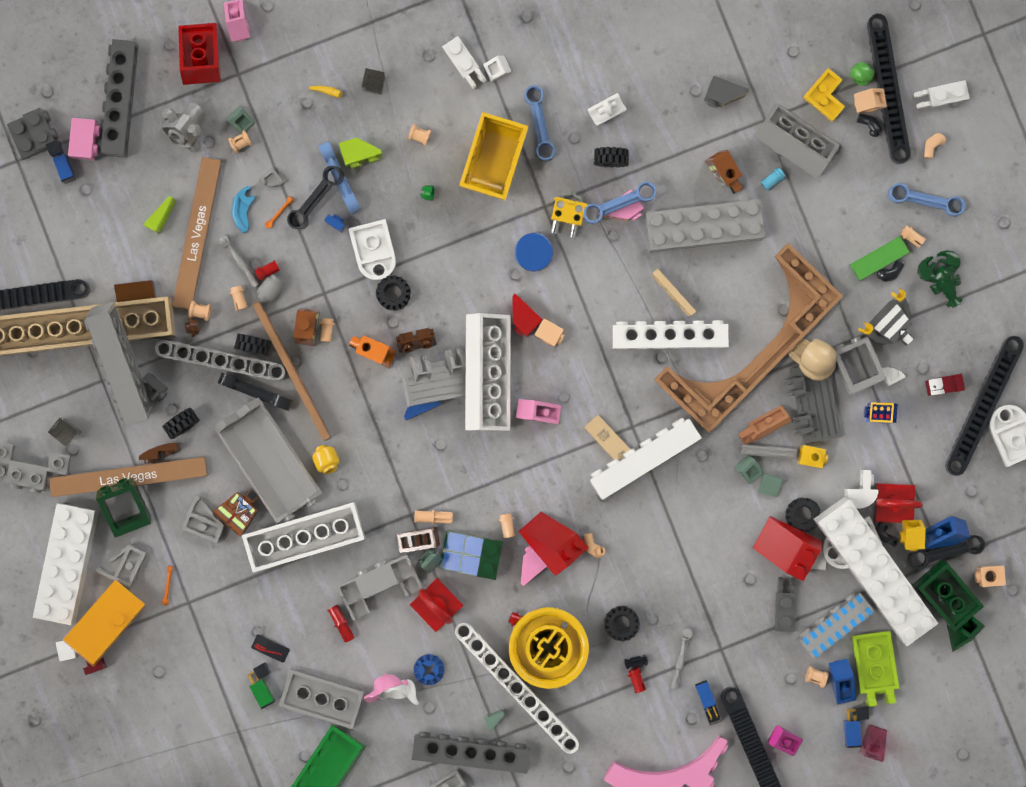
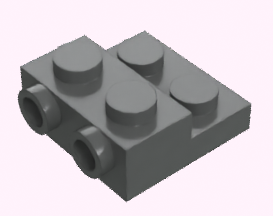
(32, 132)

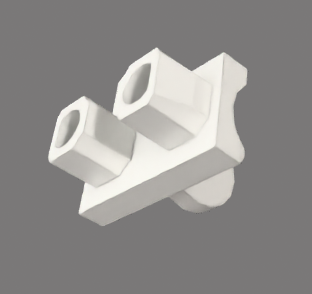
(606, 109)

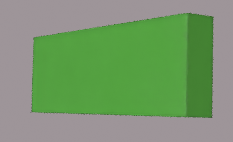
(879, 258)

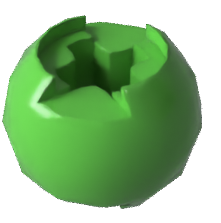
(862, 73)

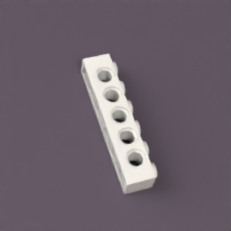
(719, 338)

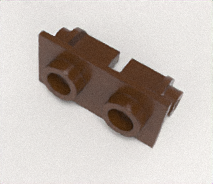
(407, 343)

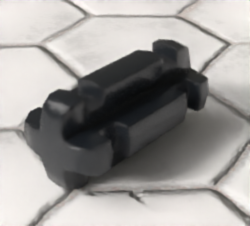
(636, 662)

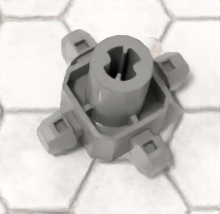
(183, 128)

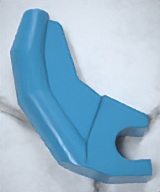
(240, 207)

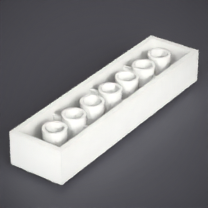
(875, 571)

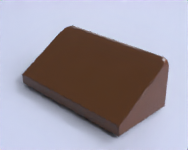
(135, 291)

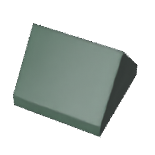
(429, 560)

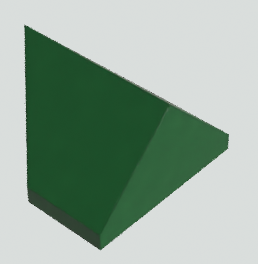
(965, 633)

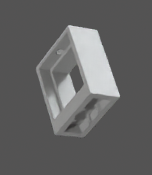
(850, 388)

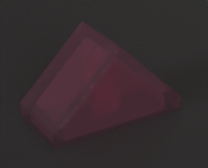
(874, 743)

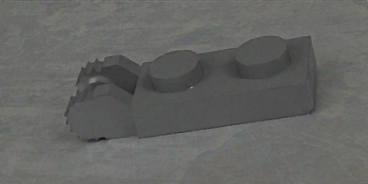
(785, 607)

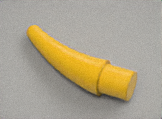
(327, 90)

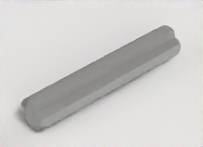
(768, 451)

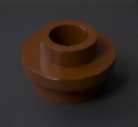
(192, 327)

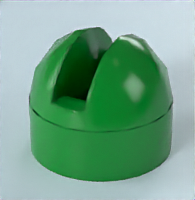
(429, 192)

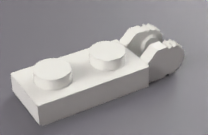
(463, 61)
(943, 95)

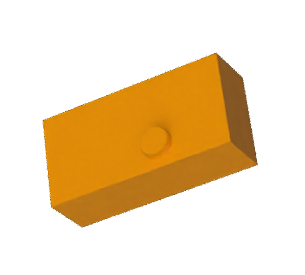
(104, 623)

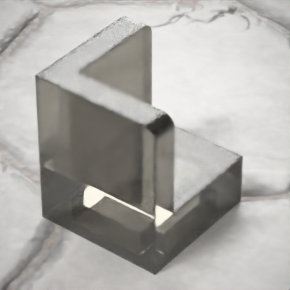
(373, 81)
(64, 431)

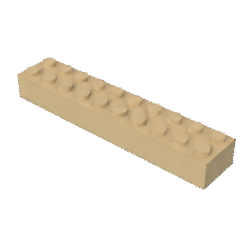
(66, 327)

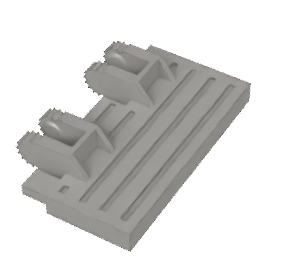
(435, 381)

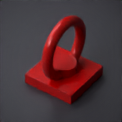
(895, 503)
(436, 605)

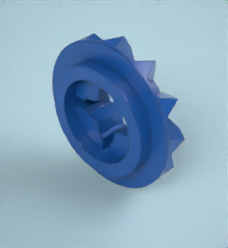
(429, 660)

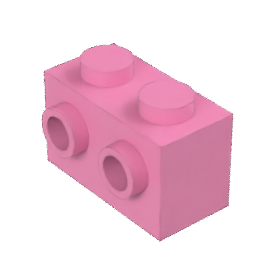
(84, 139)

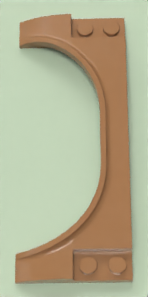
(809, 302)

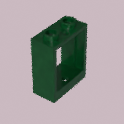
(128, 524)

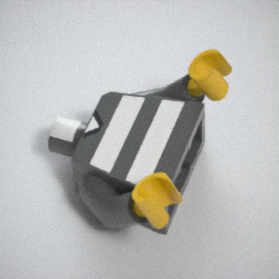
(891, 322)

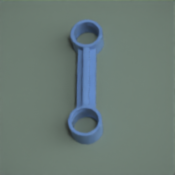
(539, 123)
(344, 188)
(927, 200)
(619, 202)

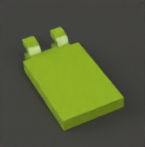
(875, 666)

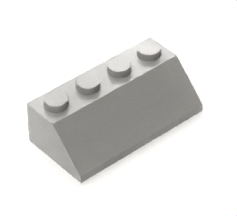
(796, 141)

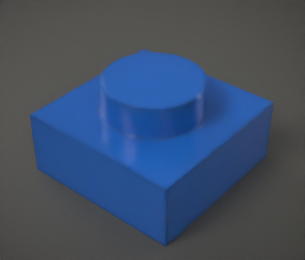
(336, 222)

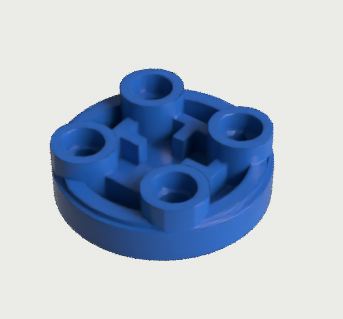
(533, 252)

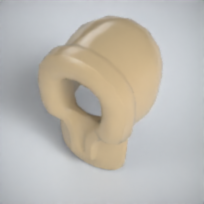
(814, 358)

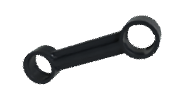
(315, 197)
(254, 391)
(945, 552)

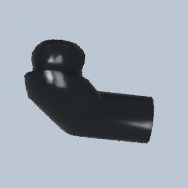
(872, 123)
(891, 274)
(886, 537)

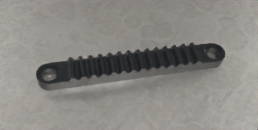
(887, 79)
(41, 294)
(984, 405)
(750, 740)

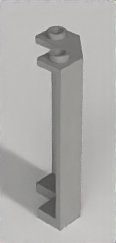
(268, 460)

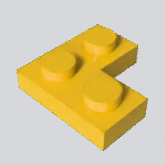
(820, 95)

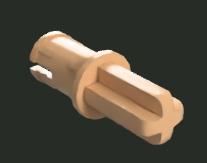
(433, 517)

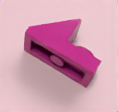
(784, 740)

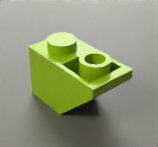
(358, 151)

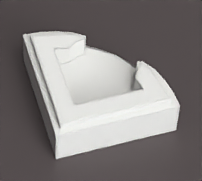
(892, 375)

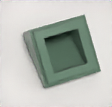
(240, 119)
(749, 469)
(770, 485)
(493, 718)

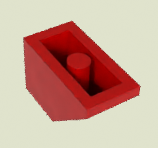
(524, 317)

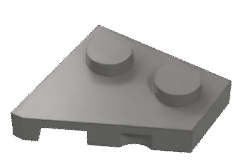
(202, 521)
(124, 565)

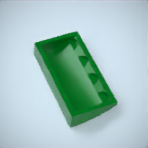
(330, 760)

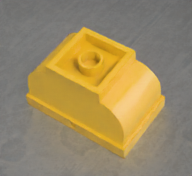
(493, 156)

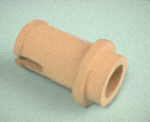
(912, 236)
(238, 298)
(326, 329)
(507, 525)

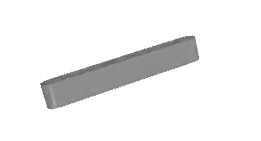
(212, 356)

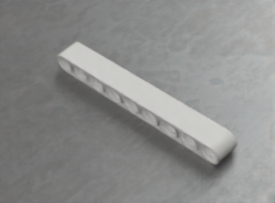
(519, 696)

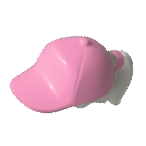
(392, 687)

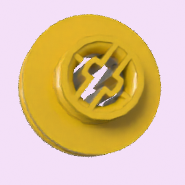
(542, 671)

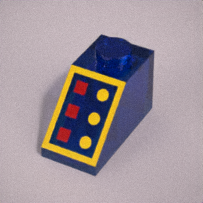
(881, 412)

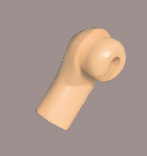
(931, 143)
(594, 549)

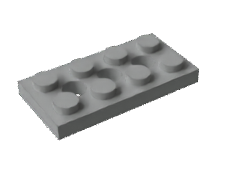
(310, 706)

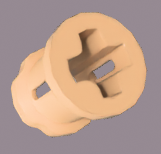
(419, 135)
(240, 141)
(200, 311)
(816, 676)

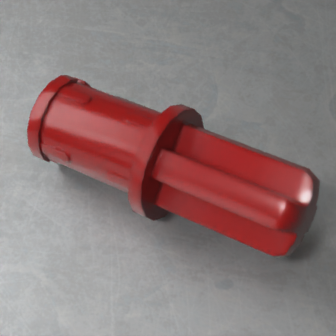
(341, 623)

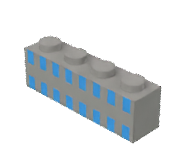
(835, 625)

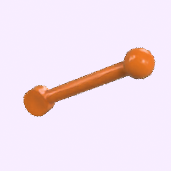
(269, 224)
(165, 601)

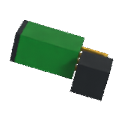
(260, 689)

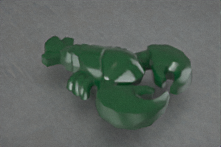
(943, 276)

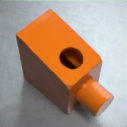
(378, 352)

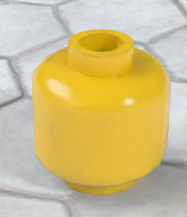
(326, 459)

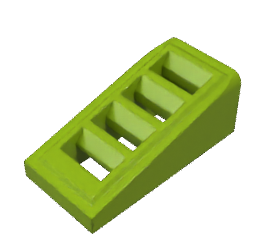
(159, 217)

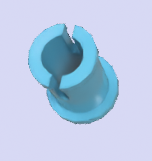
(773, 178)

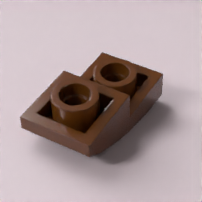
(155, 453)

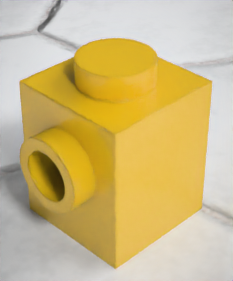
(812, 457)
(912, 535)

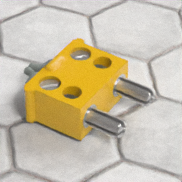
(568, 209)

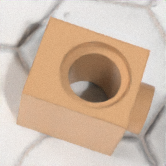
(870, 100)
(549, 333)
(998, 576)

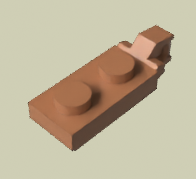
(765, 425)

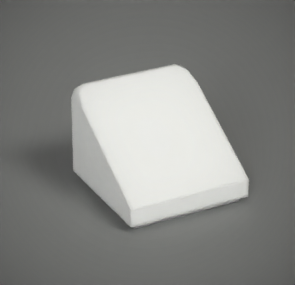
(497, 68)
(65, 651)

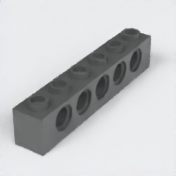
(118, 49)
(460, 758)

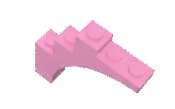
(692, 774)

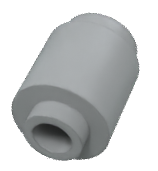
(270, 289)

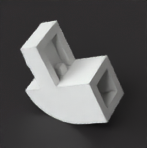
(865, 495)

